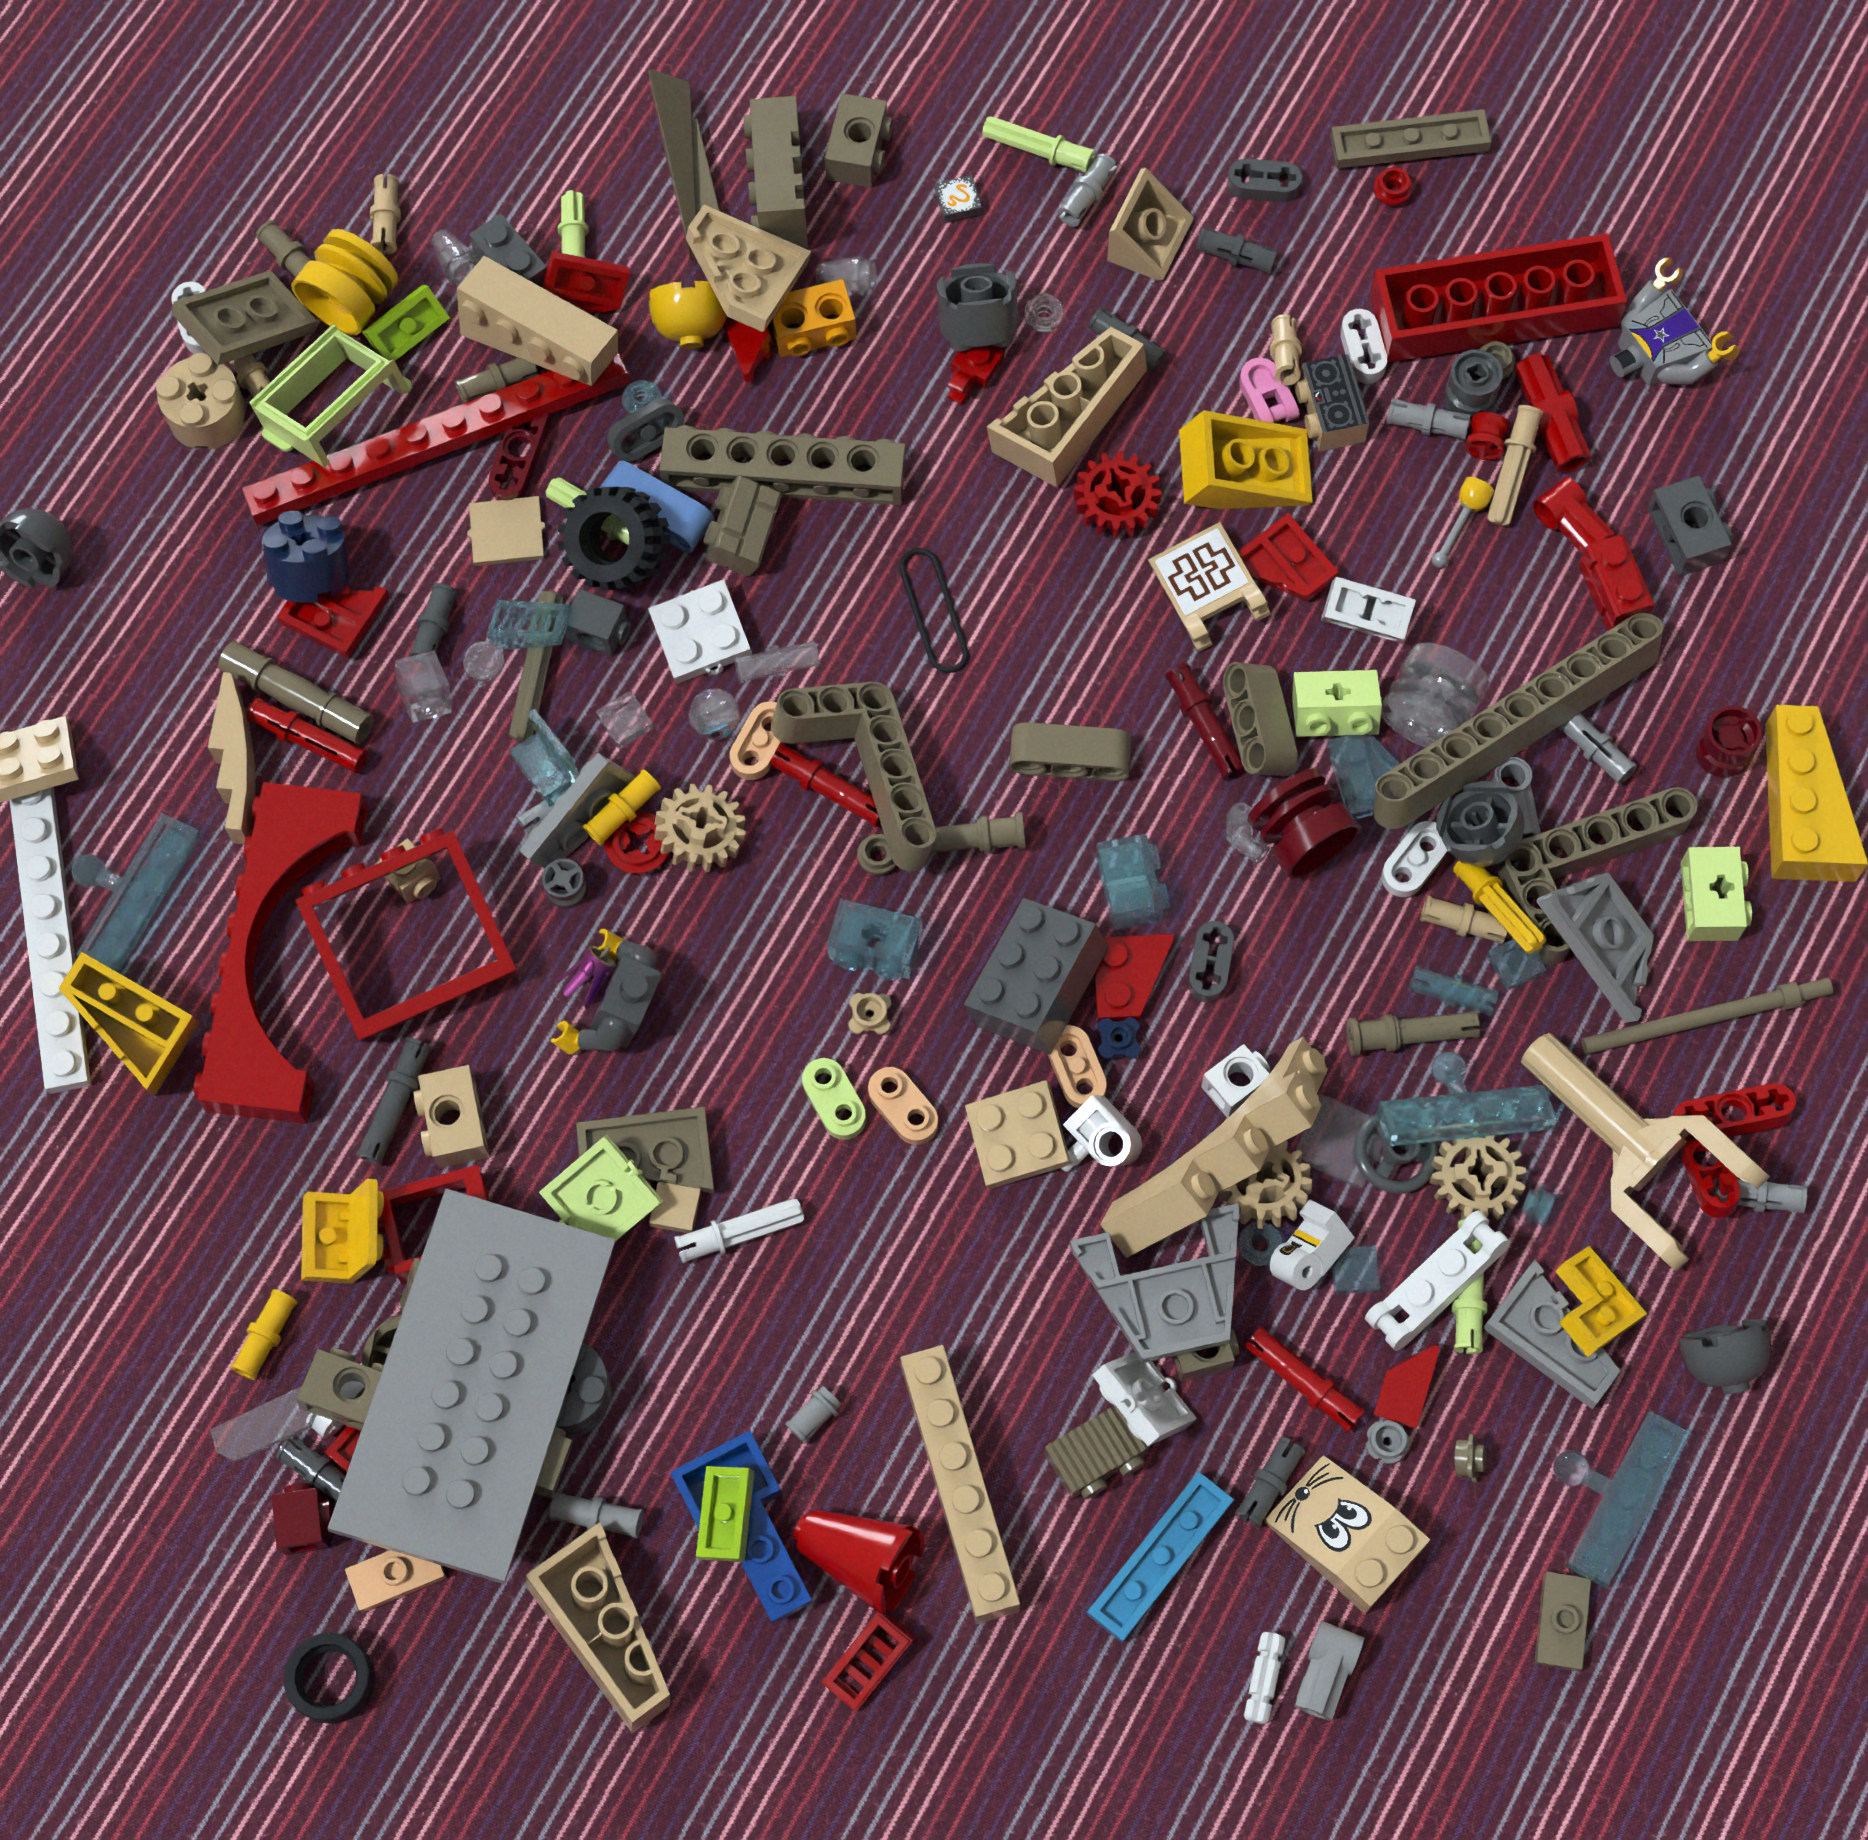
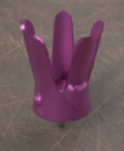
(593, 963)

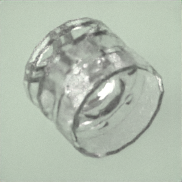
(1434, 693)

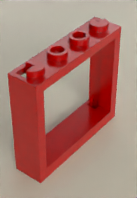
(392, 861)

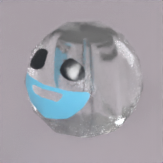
(714, 714)

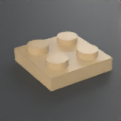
(36, 758)
(1017, 1134)

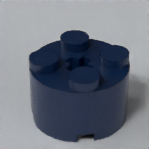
(305, 556)

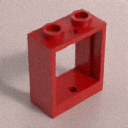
(394, 1255)

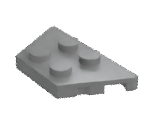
(1604, 936)

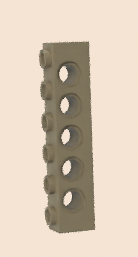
(797, 480)
(332, 1370)

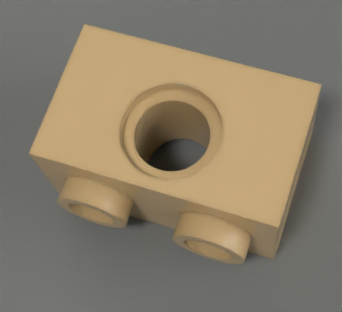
(466, 1137)

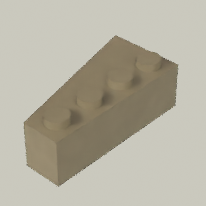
(777, 168)

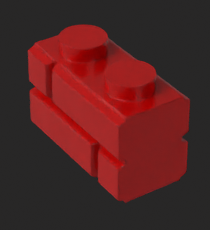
(1615, 581)

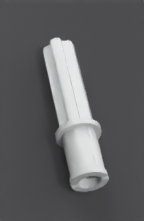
(739, 1229)

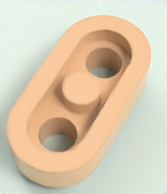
(755, 742)
(1079, 1068)
(901, 1104)

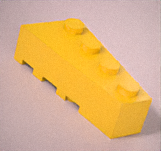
(1808, 806)

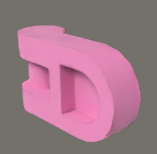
(1259, 384)

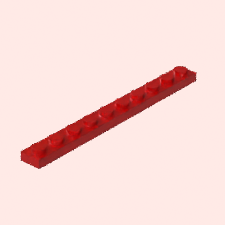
(424, 440)

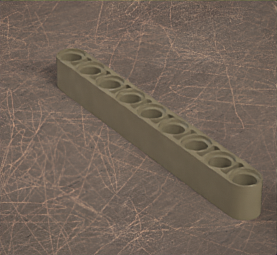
(1517, 721)

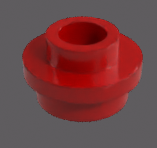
(1396, 178)

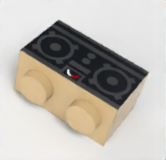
(1332, 403)

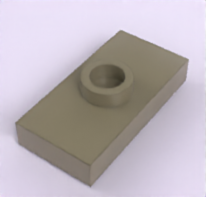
(1562, 1621)

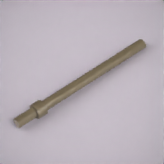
(1785, 996)

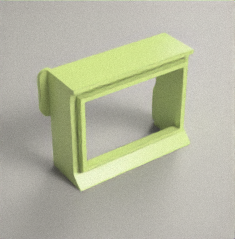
(304, 376)

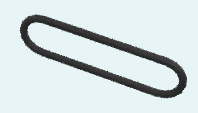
(904, 558)

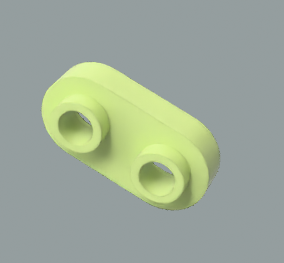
(832, 1097)

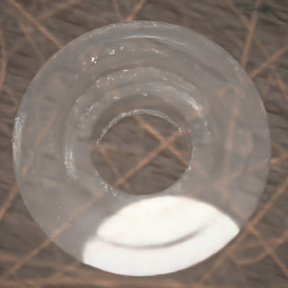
(1044, 303)

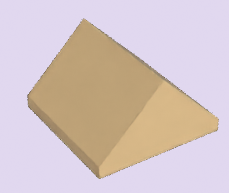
(1148, 228)

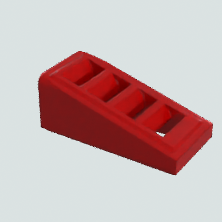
(841, 1688)

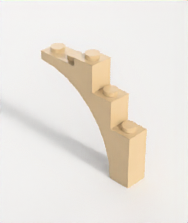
(1233, 1151)

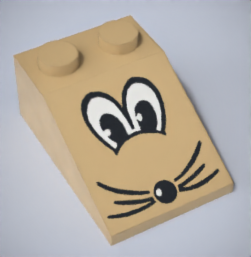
(1347, 1533)

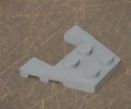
(1174, 1305)

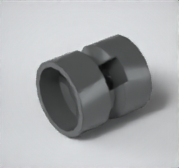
(1473, 383)

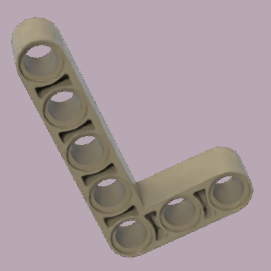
(872, 718)
(1584, 853)

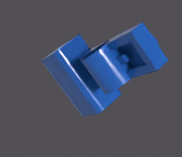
(765, 1557)

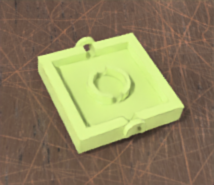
(601, 1192)

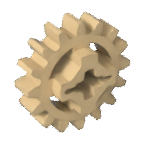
(679, 831)
(1495, 1171)
(1270, 1191)

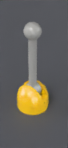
(1473, 497)

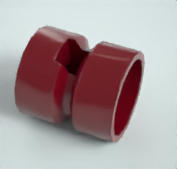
(1728, 741)

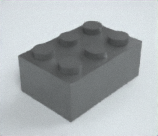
(1036, 975)

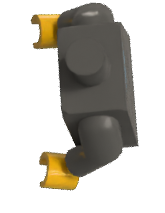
(623, 1000)

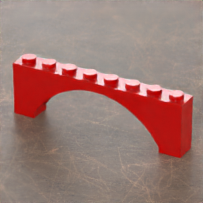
(290, 837)

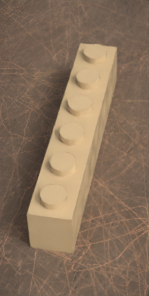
(960, 1485)

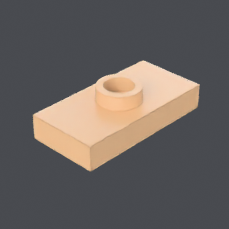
(390, 1577)

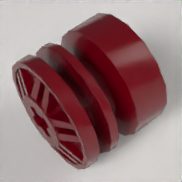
(1303, 823)

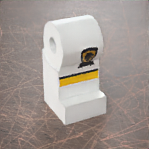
(1311, 1247)

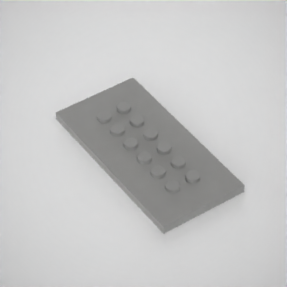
(472, 1387)

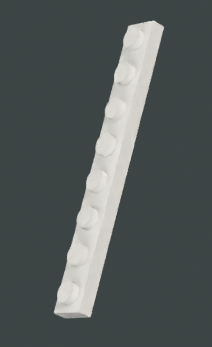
(49, 940)

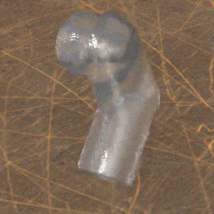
(1240, 834)

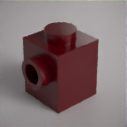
(301, 1519)

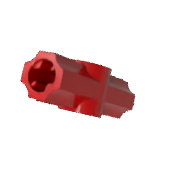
(1560, 412)

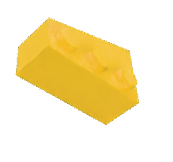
(133, 1021)

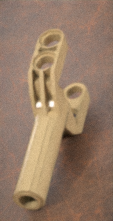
(1638, 1144)

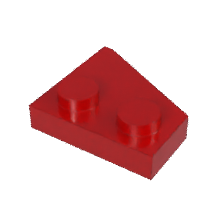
(586, 282)
(1288, 560)
(335, 620)
(1129, 974)

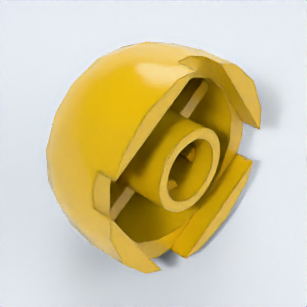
(686, 313)

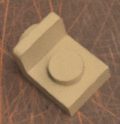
(414, 880)

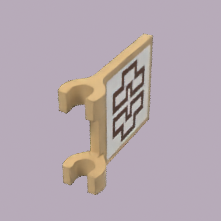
(1206, 578)

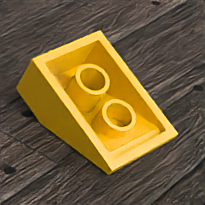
(1243, 463)

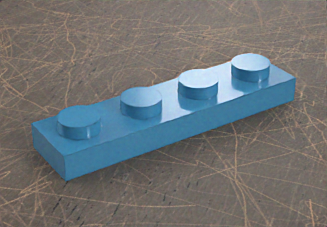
(1160, 1557)

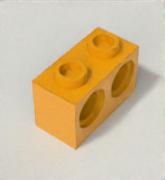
(809, 308)

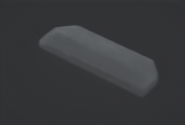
(261, 1427)

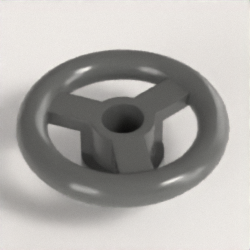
(1411, 1152)

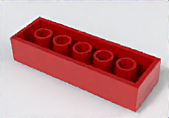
(1498, 297)

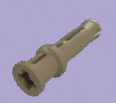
(983, 835)
(1392, 1032)

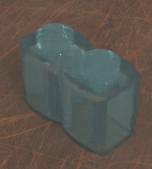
(1130, 881)

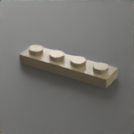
(1410, 138)

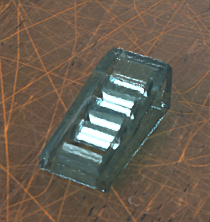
(508, 612)

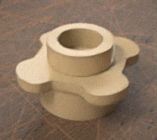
(866, 1002)

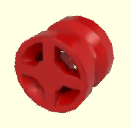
(1487, 436)

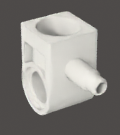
(1093, 1127)

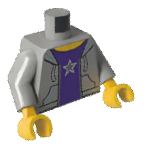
(1664, 338)

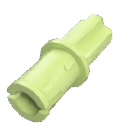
(573, 225)

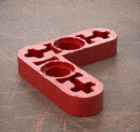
(1768, 1118)

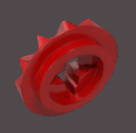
(619, 844)

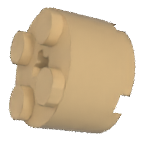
(201, 402)

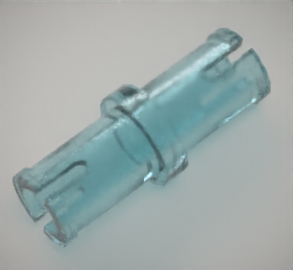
(1453, 990)

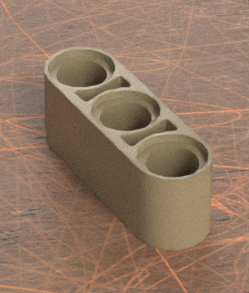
(1260, 719)
(1070, 751)

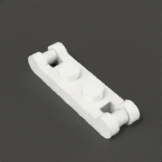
(1438, 1281)

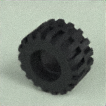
(583, 542)

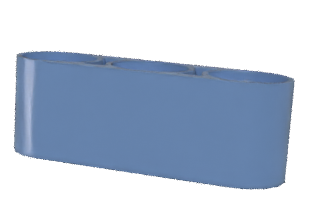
(685, 516)

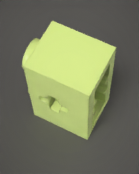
(1336, 703)
(1705, 914)

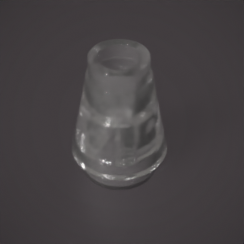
(453, 255)
(857, 272)

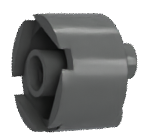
(977, 307)
(589, 1396)

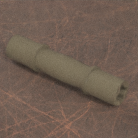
(296, 692)

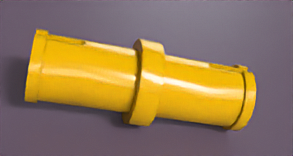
(622, 807)
(263, 1334)

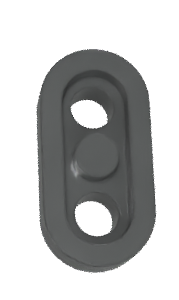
(644, 431)

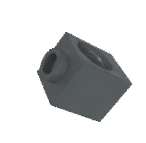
(597, 623)

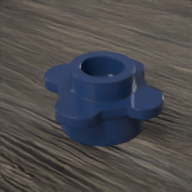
(1118, 1050)

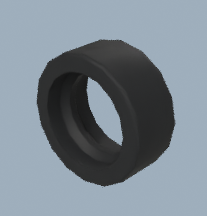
(295, 1672)

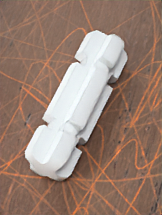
(1264, 1678)

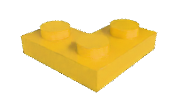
(1606, 1304)

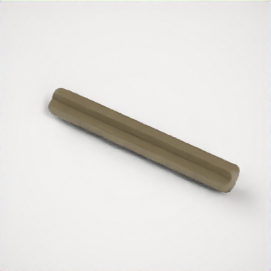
(532, 679)

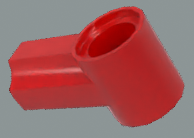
(1568, 510)

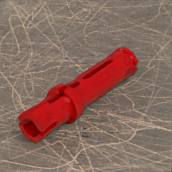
(293, 729)
(815, 777)
(1306, 1380)

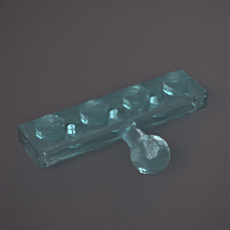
(137, 892)
(1464, 1113)
(1625, 1497)

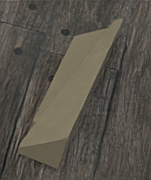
(682, 147)

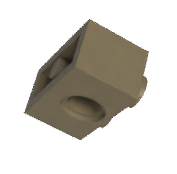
(858, 120)

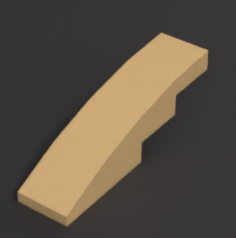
(233, 749)

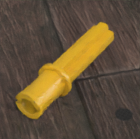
(1489, 892)

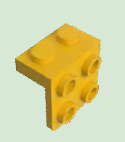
(341, 1234)

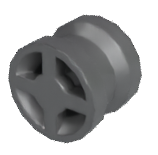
(561, 874)

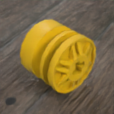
(344, 282)

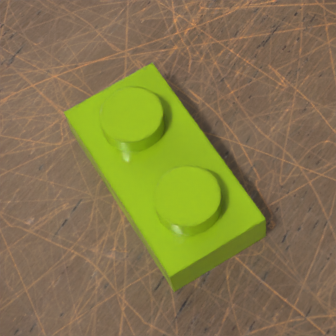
(406, 324)
(725, 1514)

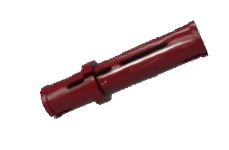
(1197, 706)

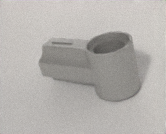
(1521, 772)
(1331, 1661)

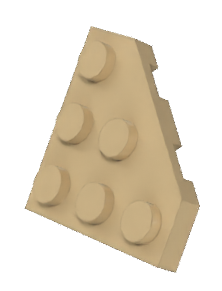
(745, 265)

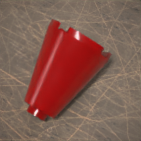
(862, 1554)

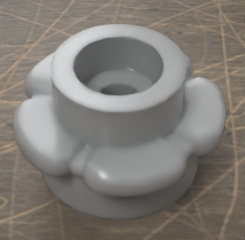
(1399, 1441)

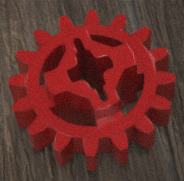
(1106, 506)

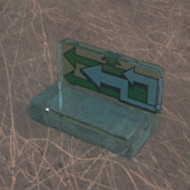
(545, 761)

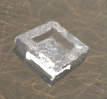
(624, 719)

